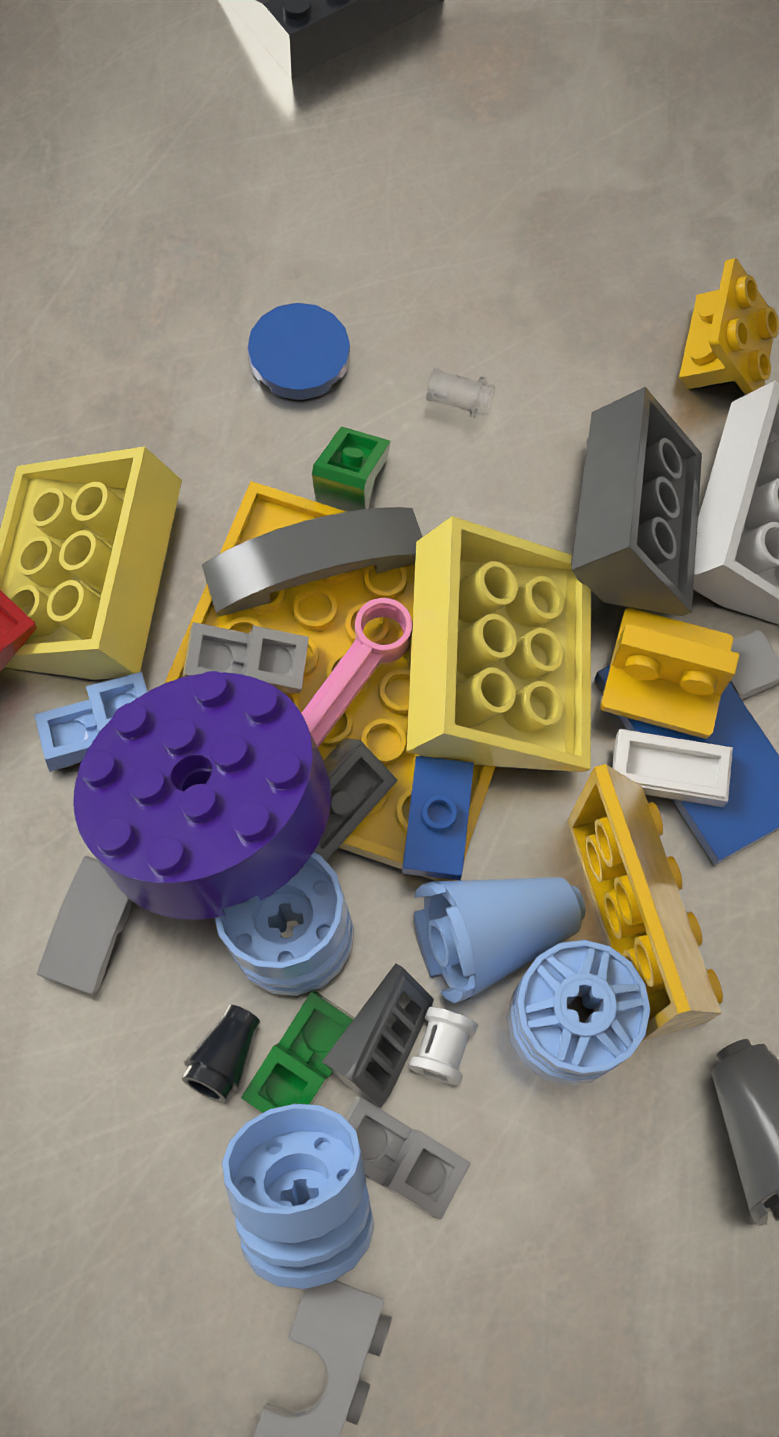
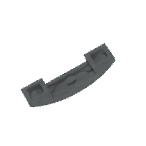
(310, 552)

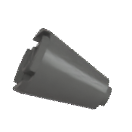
(749, 1102)

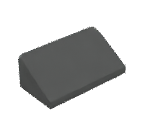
(356, 787)

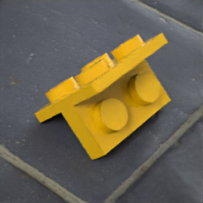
(730, 334)
(668, 673)

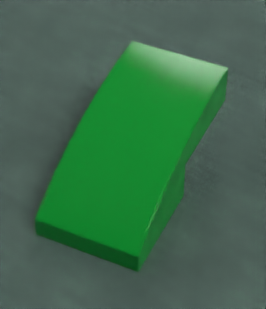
(294, 1065)

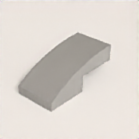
(262, 654)
(85, 929)
(406, 1159)

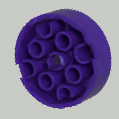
(203, 795)

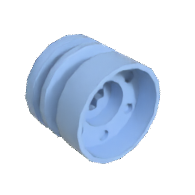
(318, 941)
(551, 1036)
(299, 1195)

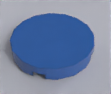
(298, 350)

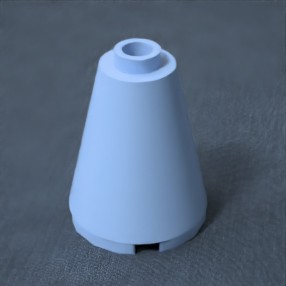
(492, 927)

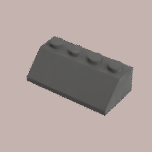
(638, 508)

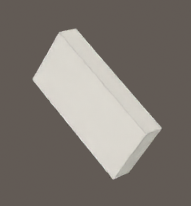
(674, 767)

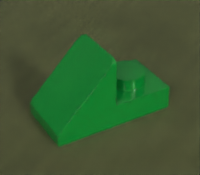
(348, 468)

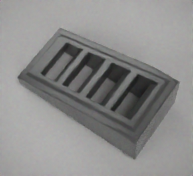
(356, 1057)

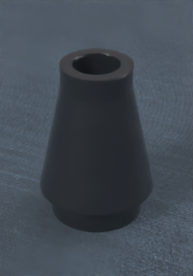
(221, 1056)

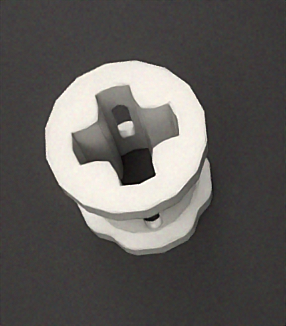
(443, 1046)

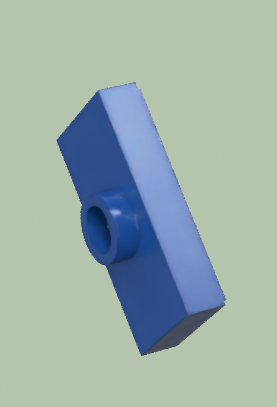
(438, 818)

